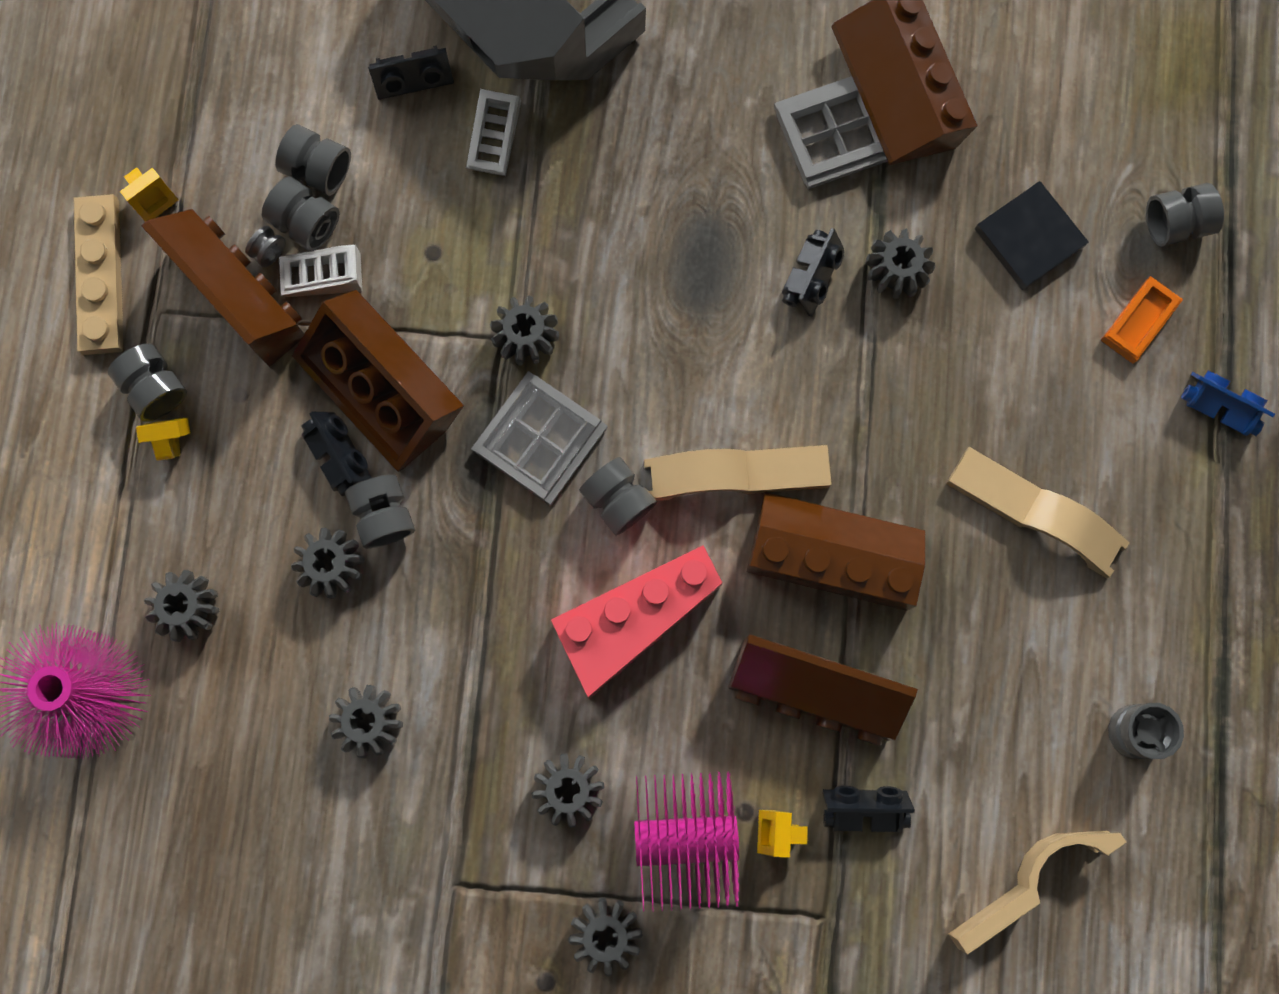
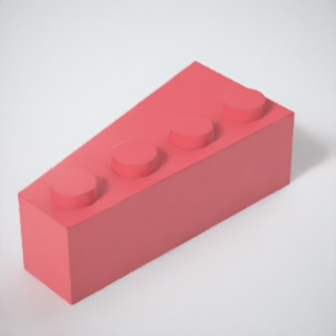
(626, 621)

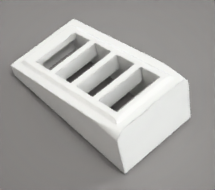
(499, 101)
(343, 284)

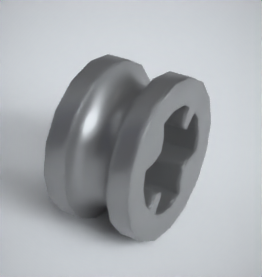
(265, 246)

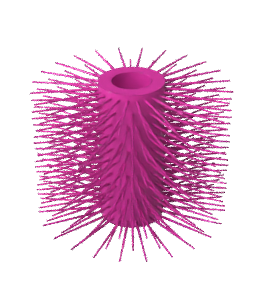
(69, 692)
(691, 841)

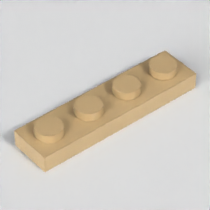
(98, 275)

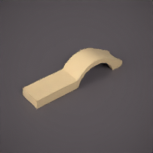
(739, 471)
(1038, 509)
(1025, 895)

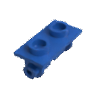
(1242, 411)

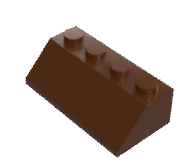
(904, 79)
(227, 284)
(376, 379)
(838, 552)
(820, 689)

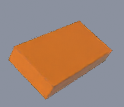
(1141, 319)

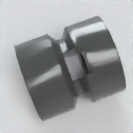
(309, 159)
(295, 210)
(1176, 215)
(144, 377)
(614, 492)
(383, 525)
(1146, 731)

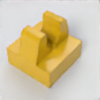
(148, 193)
(164, 436)
(778, 833)

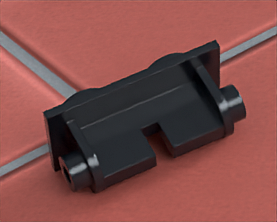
(403, 76)
(822, 256)
(328, 435)
(887, 808)

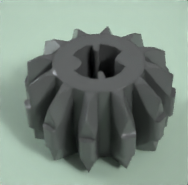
(904, 250)
(510, 337)
(313, 564)
(165, 603)
(360, 736)
(579, 799)
(611, 950)

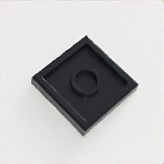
(1031, 235)

